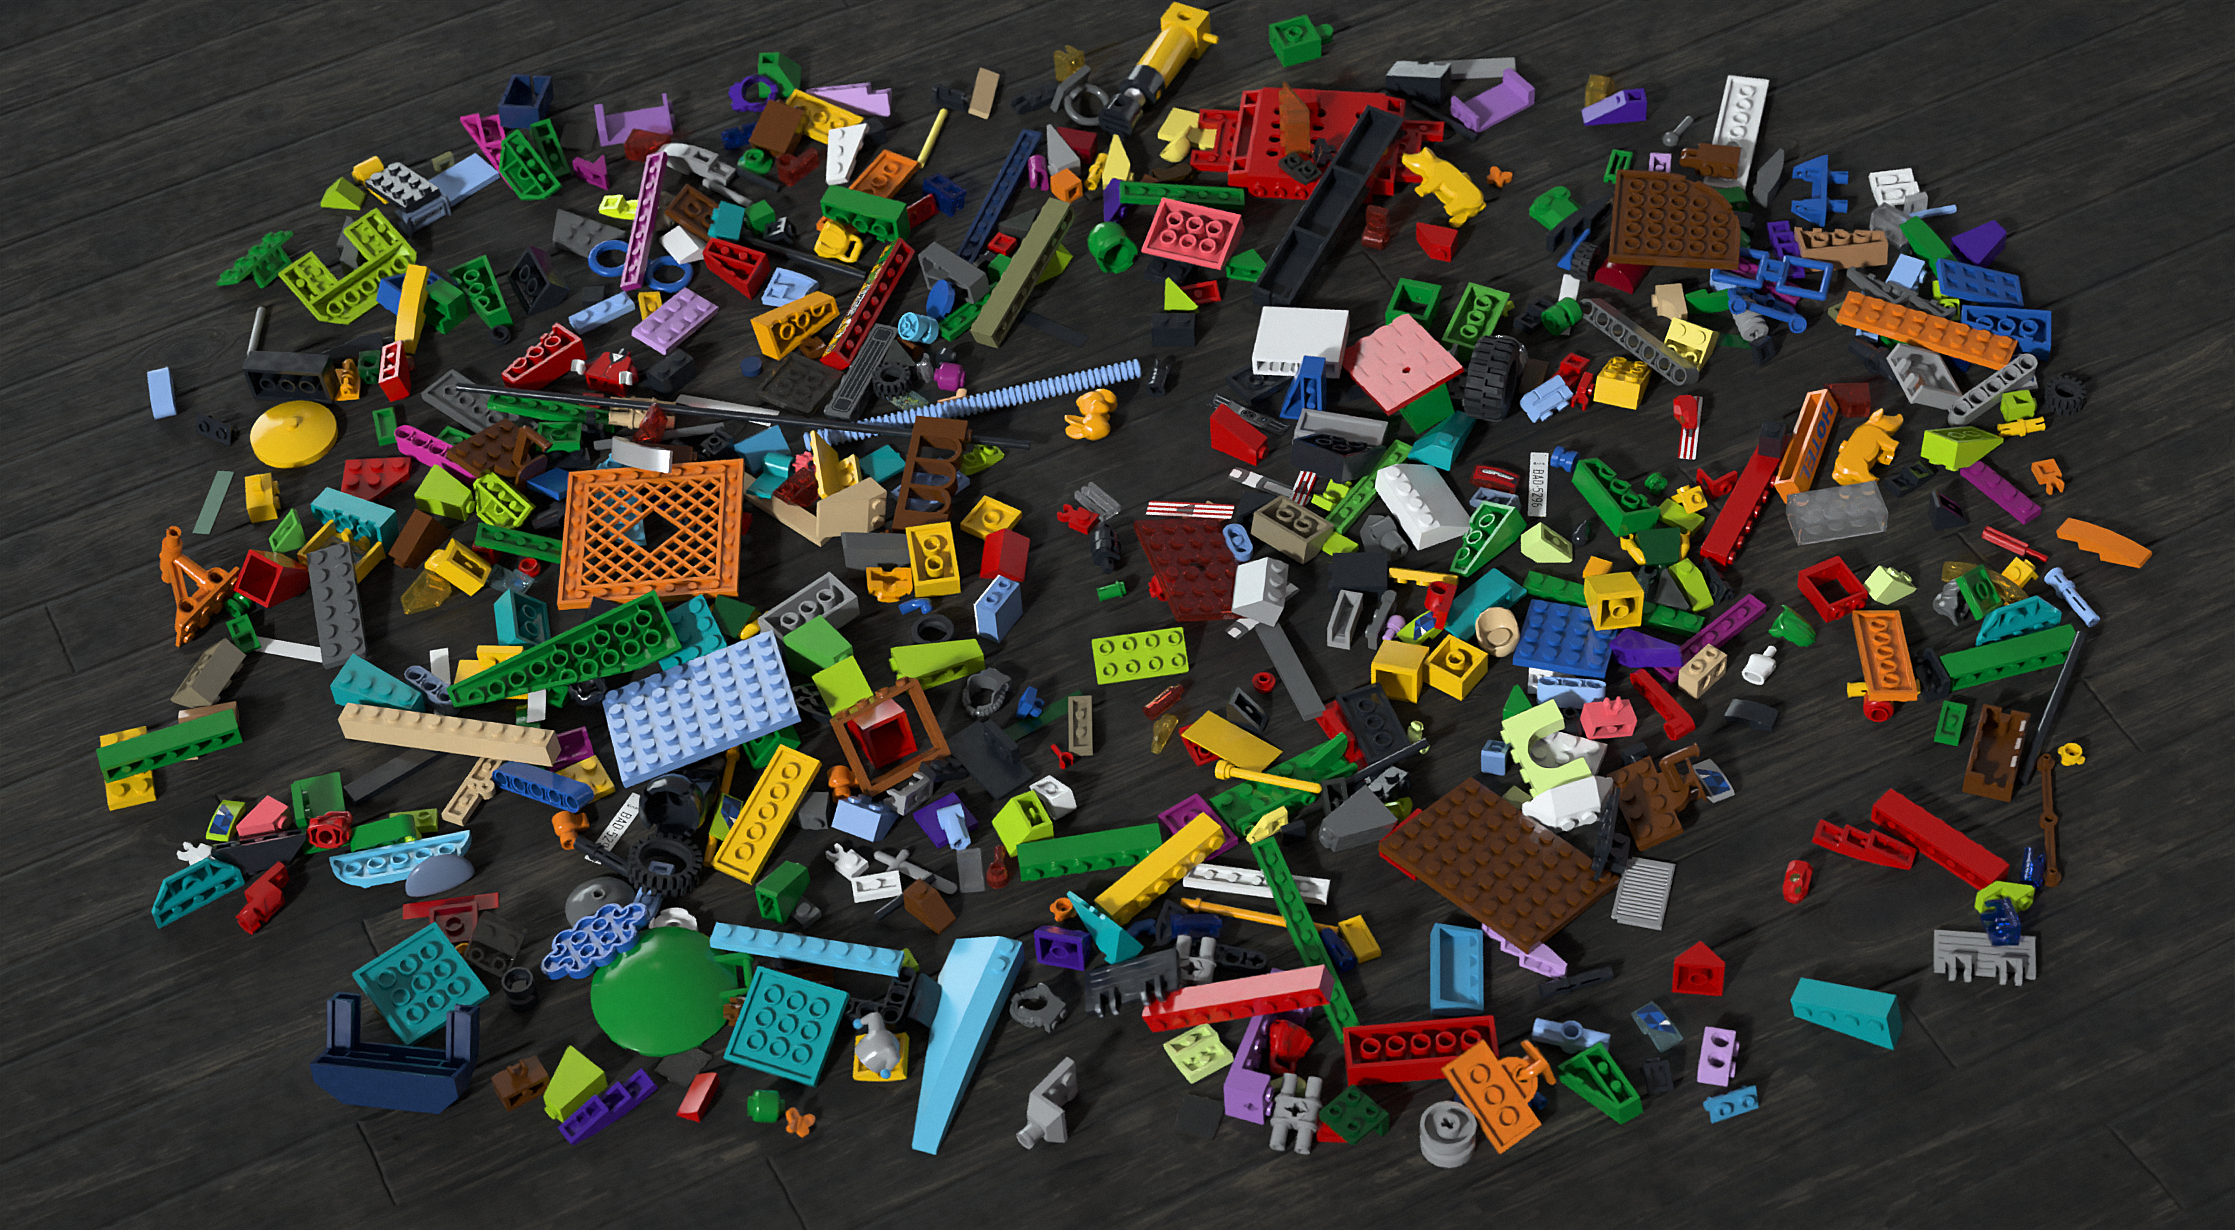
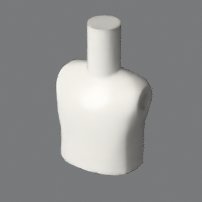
(1760, 666)

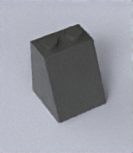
(1357, 822)

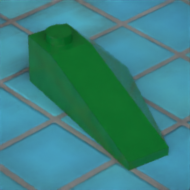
(1490, 532)

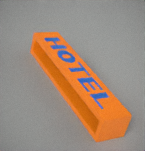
(1806, 444)

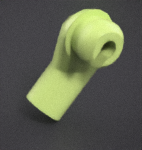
(1300, 1088)

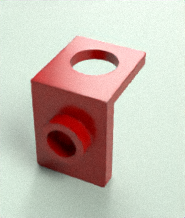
(1717, 487)

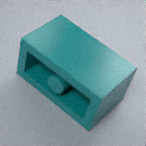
(726, 222)

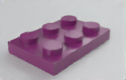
(1184, 812)

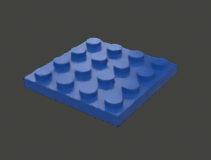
(1563, 641)

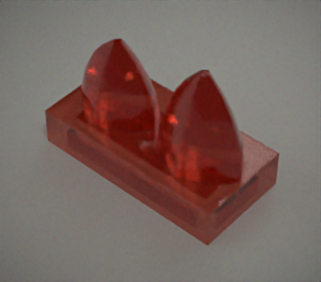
(652, 425)

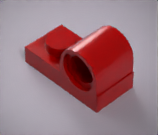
(1439, 600)

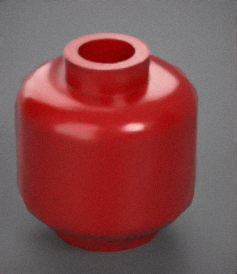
(1877, 710)

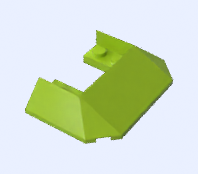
(357, 292)

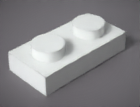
(876, 886)

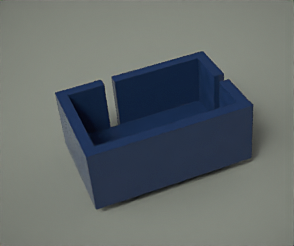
(520, 106)

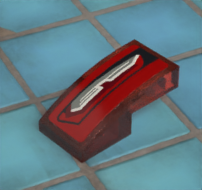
(1494, 477)

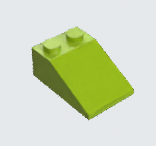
(1958, 446)

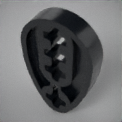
(810, 705)

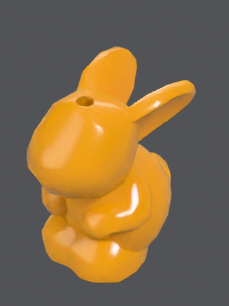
(1095, 409)

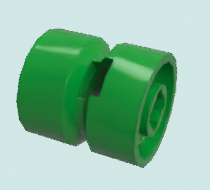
(1561, 316)

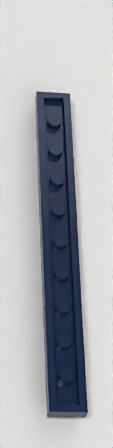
(999, 195)

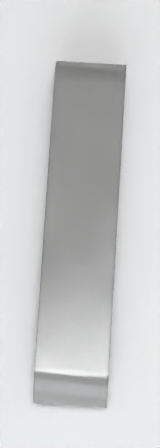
(1997, 382)

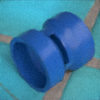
(1565, 458)

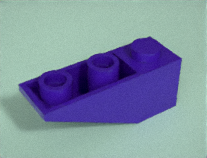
(1618, 108)
(1113, 209)
(1641, 651)

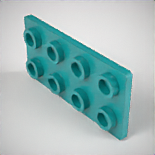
(1489, 591)

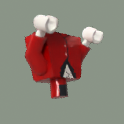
(609, 372)

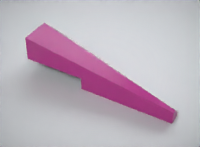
(487, 134)

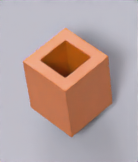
(1066, 186)

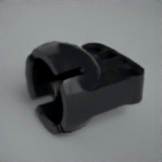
(679, 801)

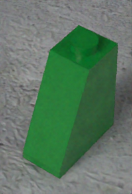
(782, 891)

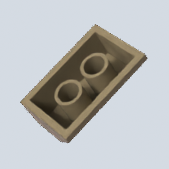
(1291, 528)
(210, 676)

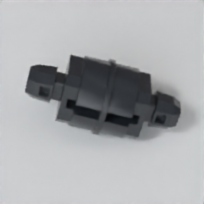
(1105, 547)

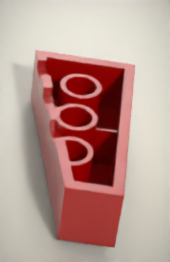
(545, 361)

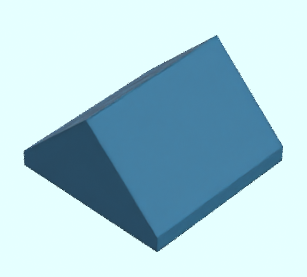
(759, 445)

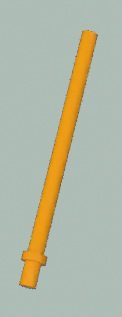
(732, 756)
(1198, 905)

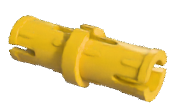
(1093, 178)
(2021, 427)

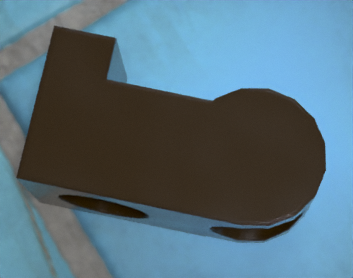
(1177, 175)

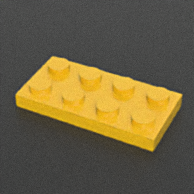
(822, 115)
(133, 789)

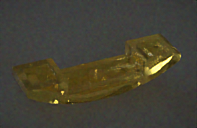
(2005, 587)

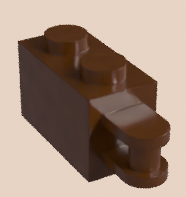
(1712, 160)

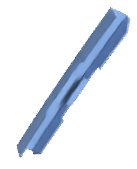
(1936, 211)

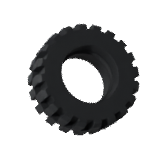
(1492, 378)

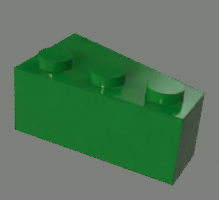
(1601, 1083)

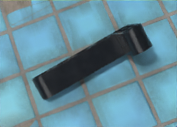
(895, 1006)

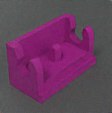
(574, 748)

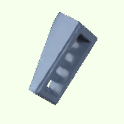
(1498, 497)

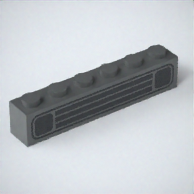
(857, 384)

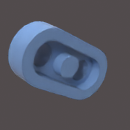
(1238, 542)

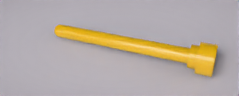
(1225, 770)

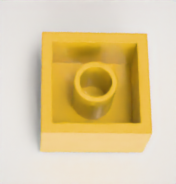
(1455, 667)

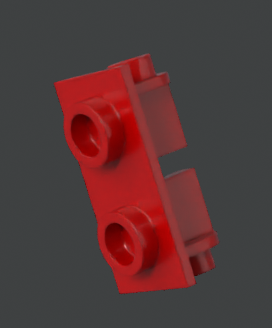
(922, 210)

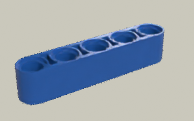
(543, 786)

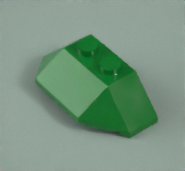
(525, 169)

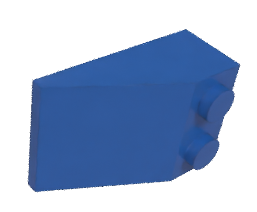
(391, 289)

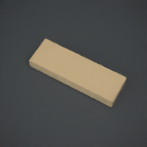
(983, 93)

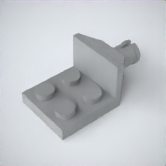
(1044, 1108)

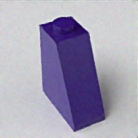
(1979, 245)

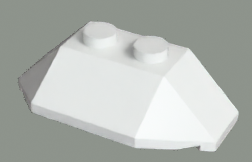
(1570, 804)

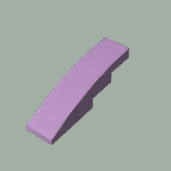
(1540, 960)

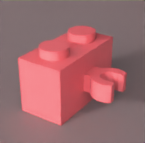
(1608, 719)

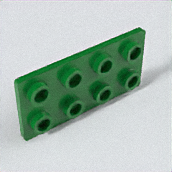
(262, 262)
(315, 798)

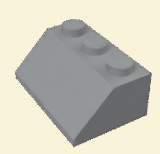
(1260, 590)

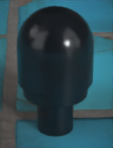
(1581, 534)

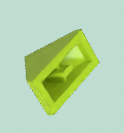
(343, 196)
(1176, 300)

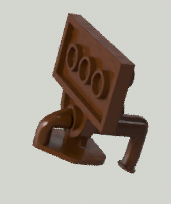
(502, 450)
(1654, 798)

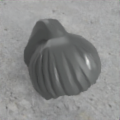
(1951, 602)

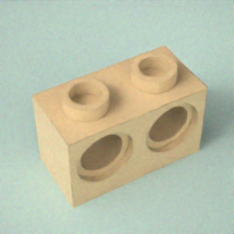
(1702, 671)

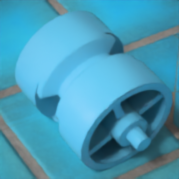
(918, 328)

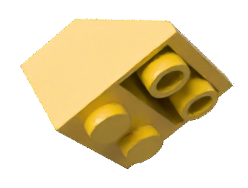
(463, 567)

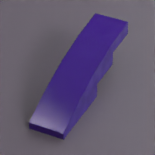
(1784, 244)
(611, 1106)

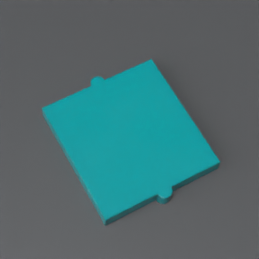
(882, 464)

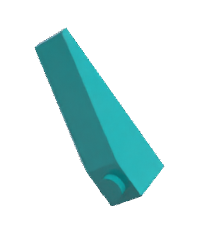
(1443, 442)

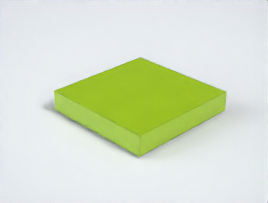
(842, 685)

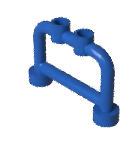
(1738, 305)

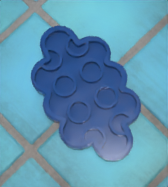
(595, 941)

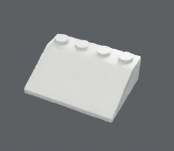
(1422, 503)

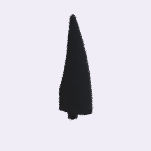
(352, 348)

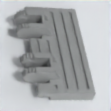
(1341, 425)
(1975, 952)

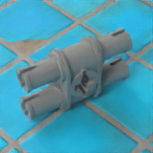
(1202, 966)
(1304, 1122)

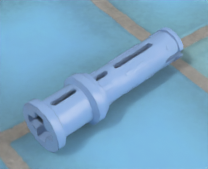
(2066, 590)

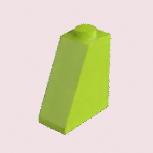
(444, 495)
(573, 1085)

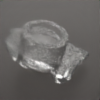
(925, 368)

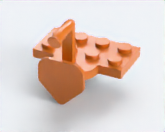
(1494, 1091)

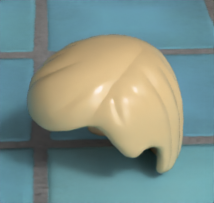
(1497, 631)

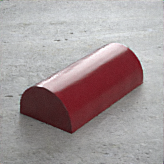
(1622, 276)

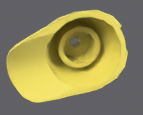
(1178, 147)

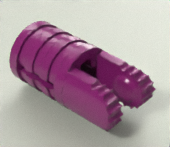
(1038, 172)

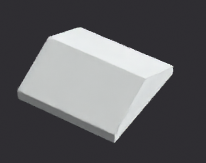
(683, 245)

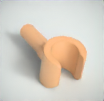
(960, 394)

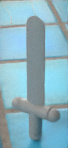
(901, 865)

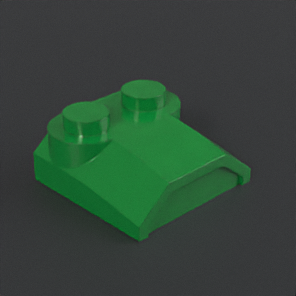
(1553, 207)

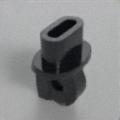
(984, 260)

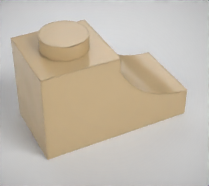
(1669, 301)

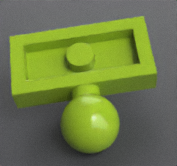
(425, 821)

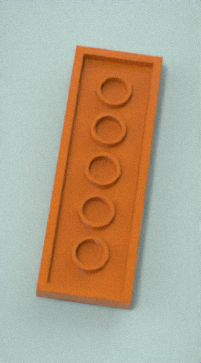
(882, 178)
(1884, 656)

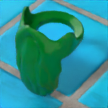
(1793, 628)

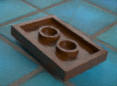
(692, 211)

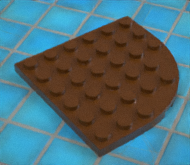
(1672, 223)

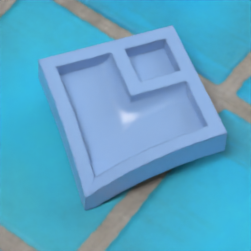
(788, 287)

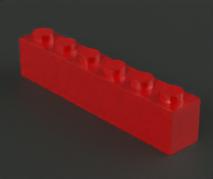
(1938, 840)

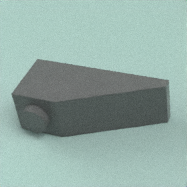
(813, 811)

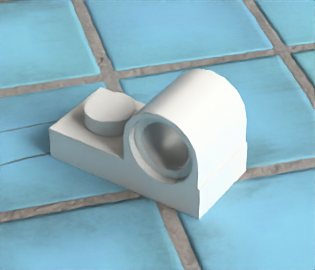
(1056, 797)

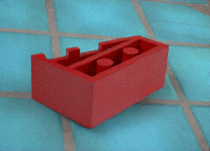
(737, 265)

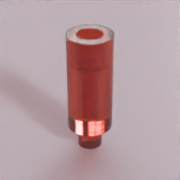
(1162, 702)

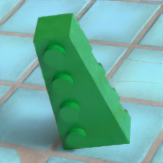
(867, 213)

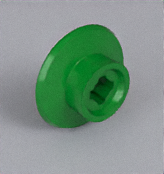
(756, 162)

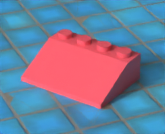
(1193, 234)

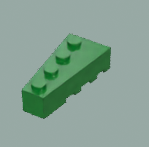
(481, 291)
(1613, 498)

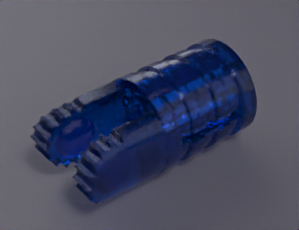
(2032, 869)
(1335, 948)

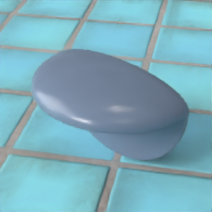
(438, 875)

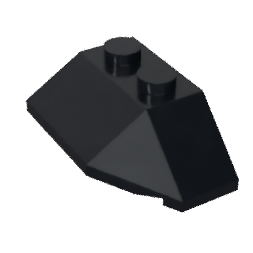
(260, 852)

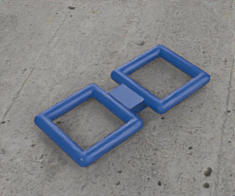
(1777, 272)

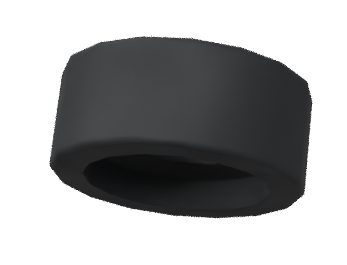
(932, 622)

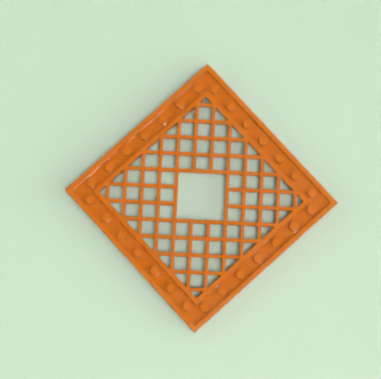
(583, 485)

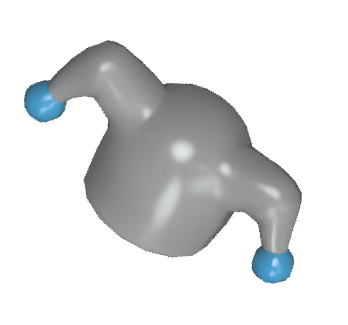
(879, 1047)

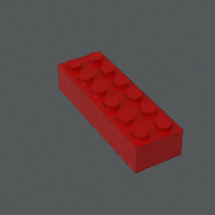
(1412, 1048)

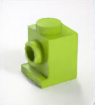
(2018, 405)

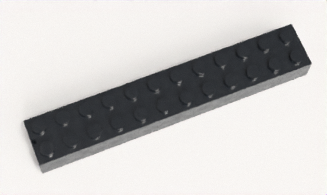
(1329, 209)

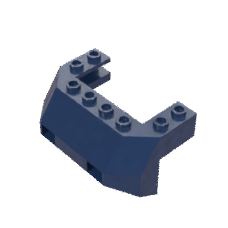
(395, 1074)

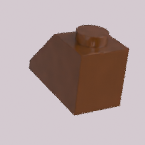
(928, 906)

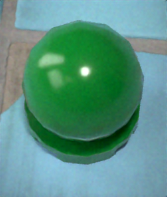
(1111, 247)

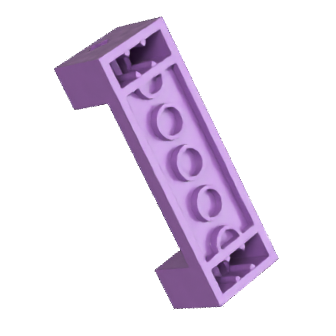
(1247, 1092)

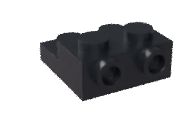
(1386, 784)

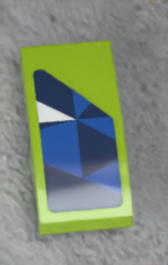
(1419, 629)
(725, 814)
(225, 820)

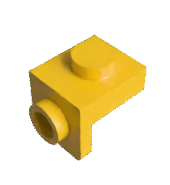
(1691, 498)
(2020, 572)

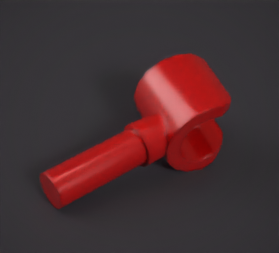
(1066, 756)

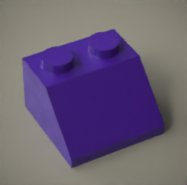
(1062, 947)

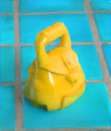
(835, 242)

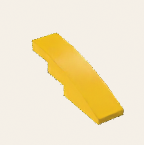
(411, 306)

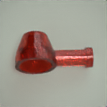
(997, 874)

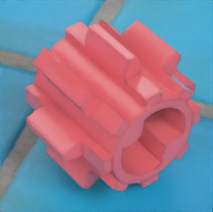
(805, 461)

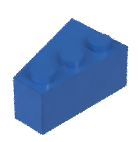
(1307, 388)

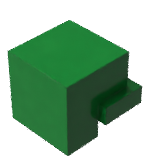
(444, 306)

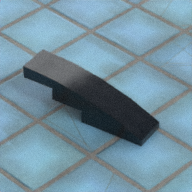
(1574, 225)

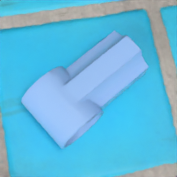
(953, 822)

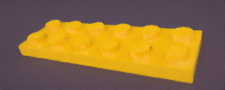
(766, 814)

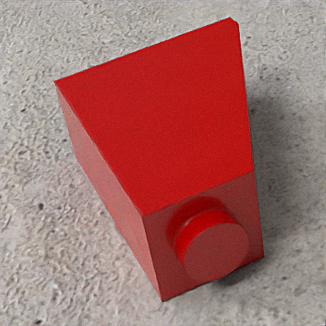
(1237, 437)

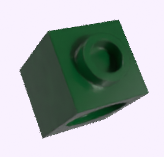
(369, 366)

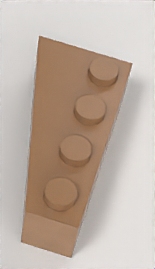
(1842, 248)

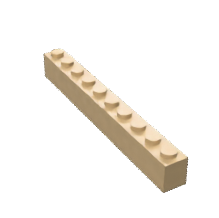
(450, 734)

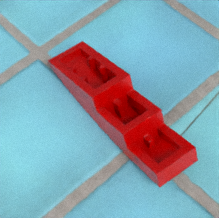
(1863, 846)

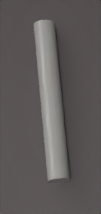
(727, 192)
(256, 329)

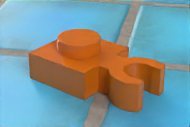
(2049, 474)

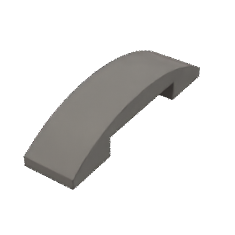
(641, 456)

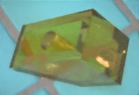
(1598, 89)
(425, 592)

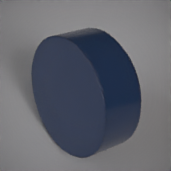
(751, 366)

